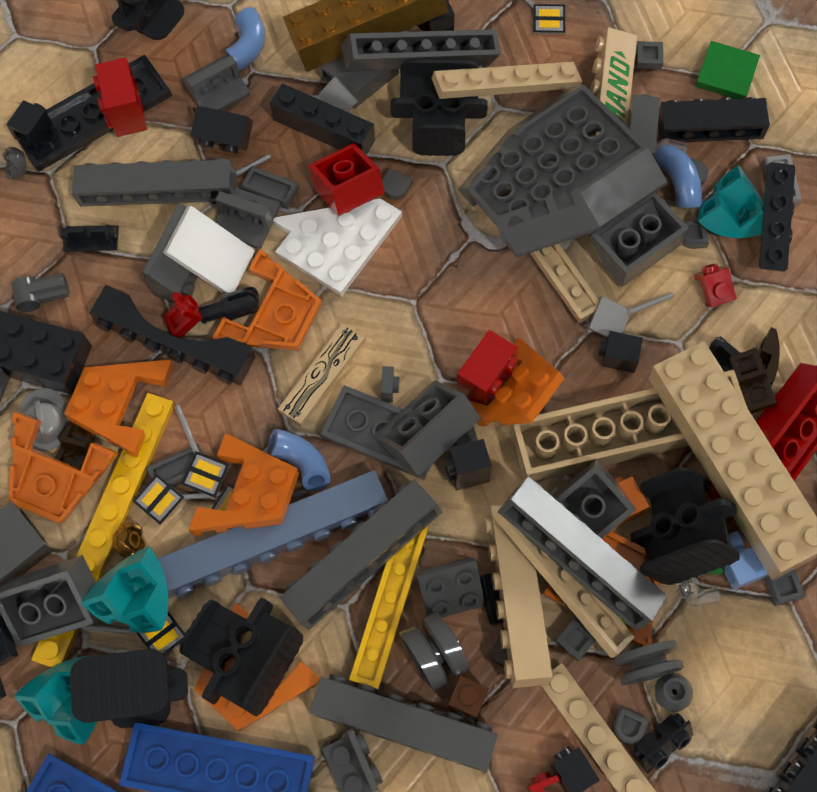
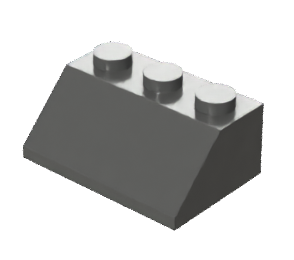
(639, 239)
(165, 274)
(428, 427)
(596, 499)
(47, 601)

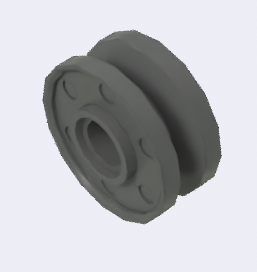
(648, 662)

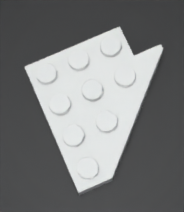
(334, 246)

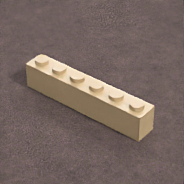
(519, 608)

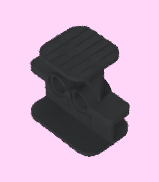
(148, 17)
(436, 129)
(677, 542)
(259, 662)
(125, 688)

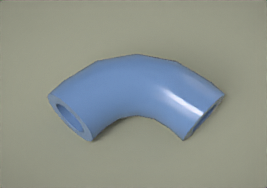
(250, 40)
(683, 175)
(303, 456)

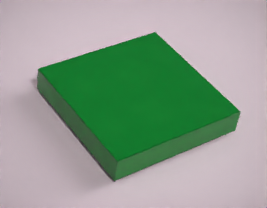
(727, 70)

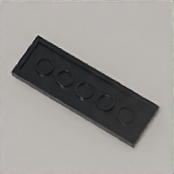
(80, 120)

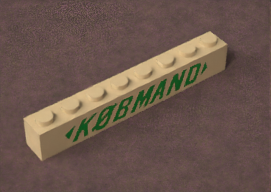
(614, 72)

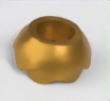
(128, 539)

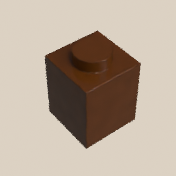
(468, 697)

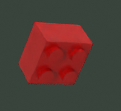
(119, 97)
(346, 179)
(487, 368)

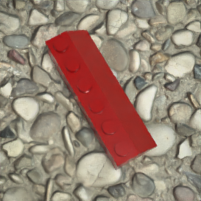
(792, 423)

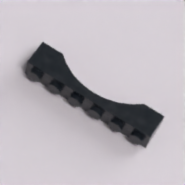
(221, 356)

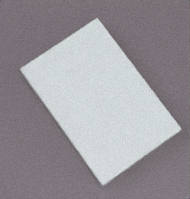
(208, 251)

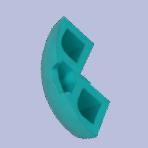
(734, 208)
(132, 594)
(49, 699)

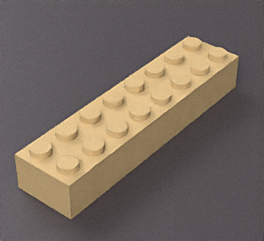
(599, 430)
(738, 459)

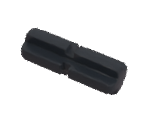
(491, 597)

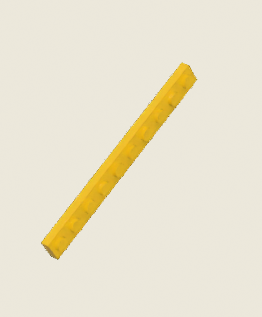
(112, 513)

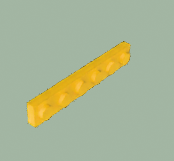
(386, 613)

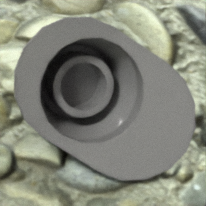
(50, 409)

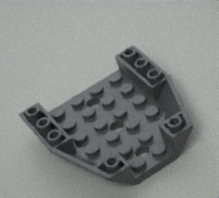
(581, 192)

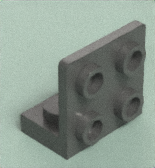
(350, 766)

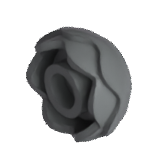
(15, 163)
(664, 694)

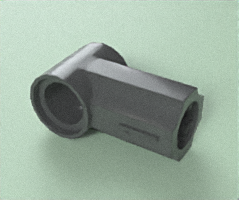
(32, 292)

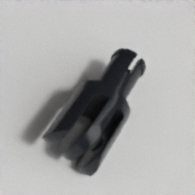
(232, 305)

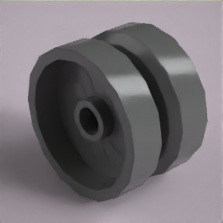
(437, 649)

